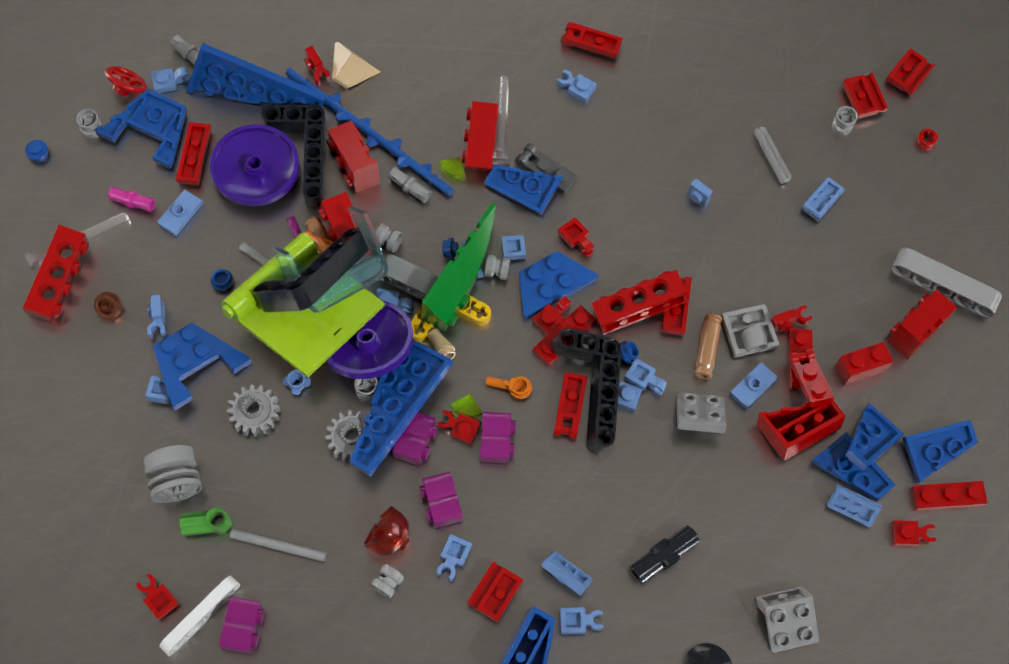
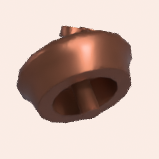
(108, 305)

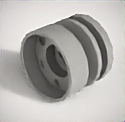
(172, 474)

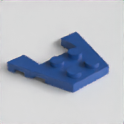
(153, 116)
(189, 352)

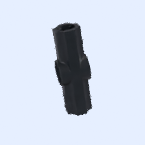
(664, 554)

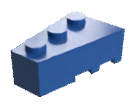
(531, 640)

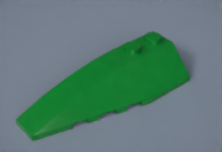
(459, 276)

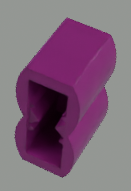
(496, 437)
(414, 441)
(442, 500)
(241, 625)

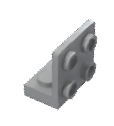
(789, 618)

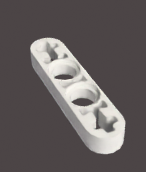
(199, 616)

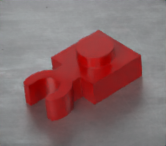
(463, 427)
(909, 534)
(159, 599)

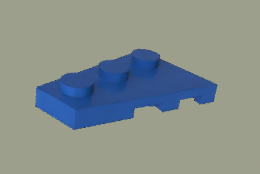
(525, 187)
(872, 438)
(936, 447)
(871, 482)

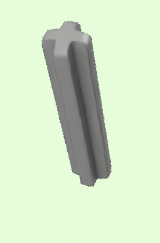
(772, 155)

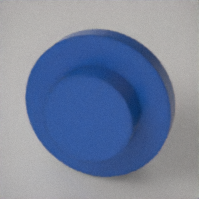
(36, 150)
(449, 248)
(221, 279)
(629, 351)

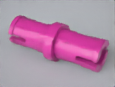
(131, 199)

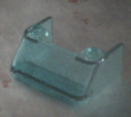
(362, 274)

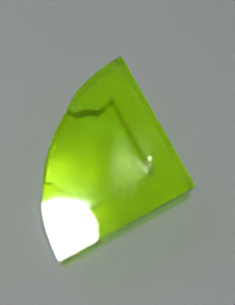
(453, 167)
(467, 406)

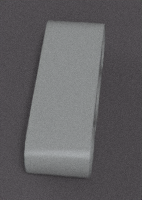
(408, 277)

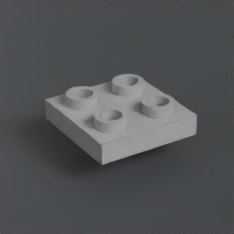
(749, 330)
(701, 413)

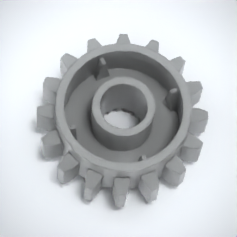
(251, 399)
(340, 430)

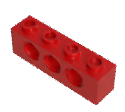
(63, 239)
(632, 312)

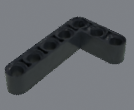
(310, 128)
(316, 279)
(599, 381)

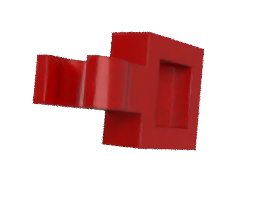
(314, 63)
(576, 234)
(551, 317)
(786, 319)

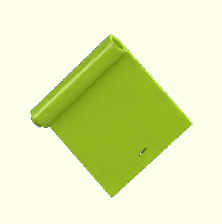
(299, 336)

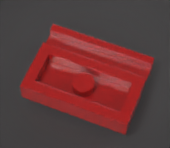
(910, 72)
(865, 95)
(495, 592)

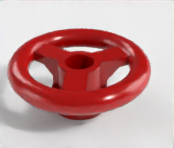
(125, 83)

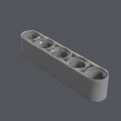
(949, 282)

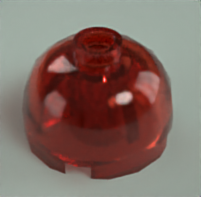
(389, 533)

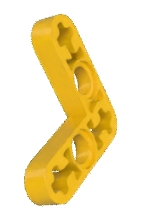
(464, 313)

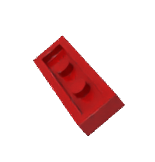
(193, 153)
(578, 320)
(949, 495)

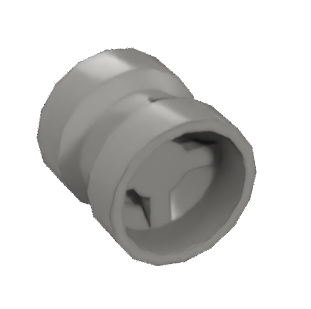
(844, 120)
(88, 122)
(388, 238)
(498, 267)
(366, 385)
(387, 581)

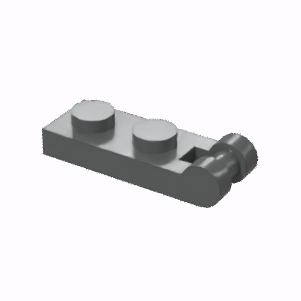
(546, 165)

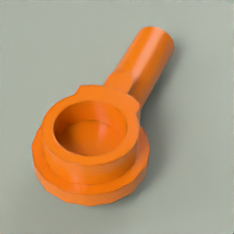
(321, 243)
(519, 387)

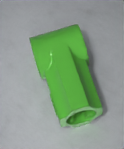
(203, 522)

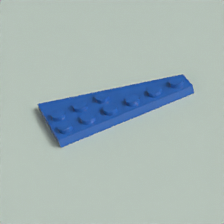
(245, 82)
(396, 403)

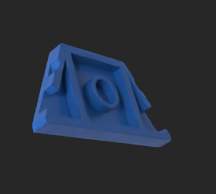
(550, 281)

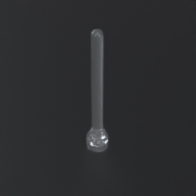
(501, 155)
(36, 258)

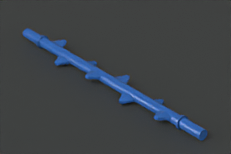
(374, 137)

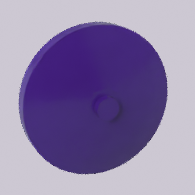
(254, 165)
(376, 347)

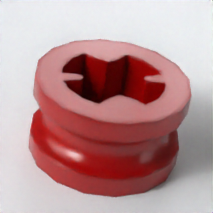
(927, 133)

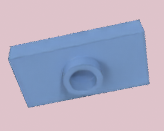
(823, 198)
(180, 213)
(753, 386)
(854, 505)
(567, 572)

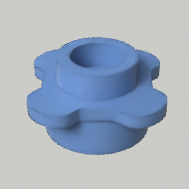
(296, 387)

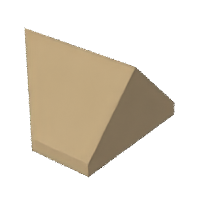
(350, 68)

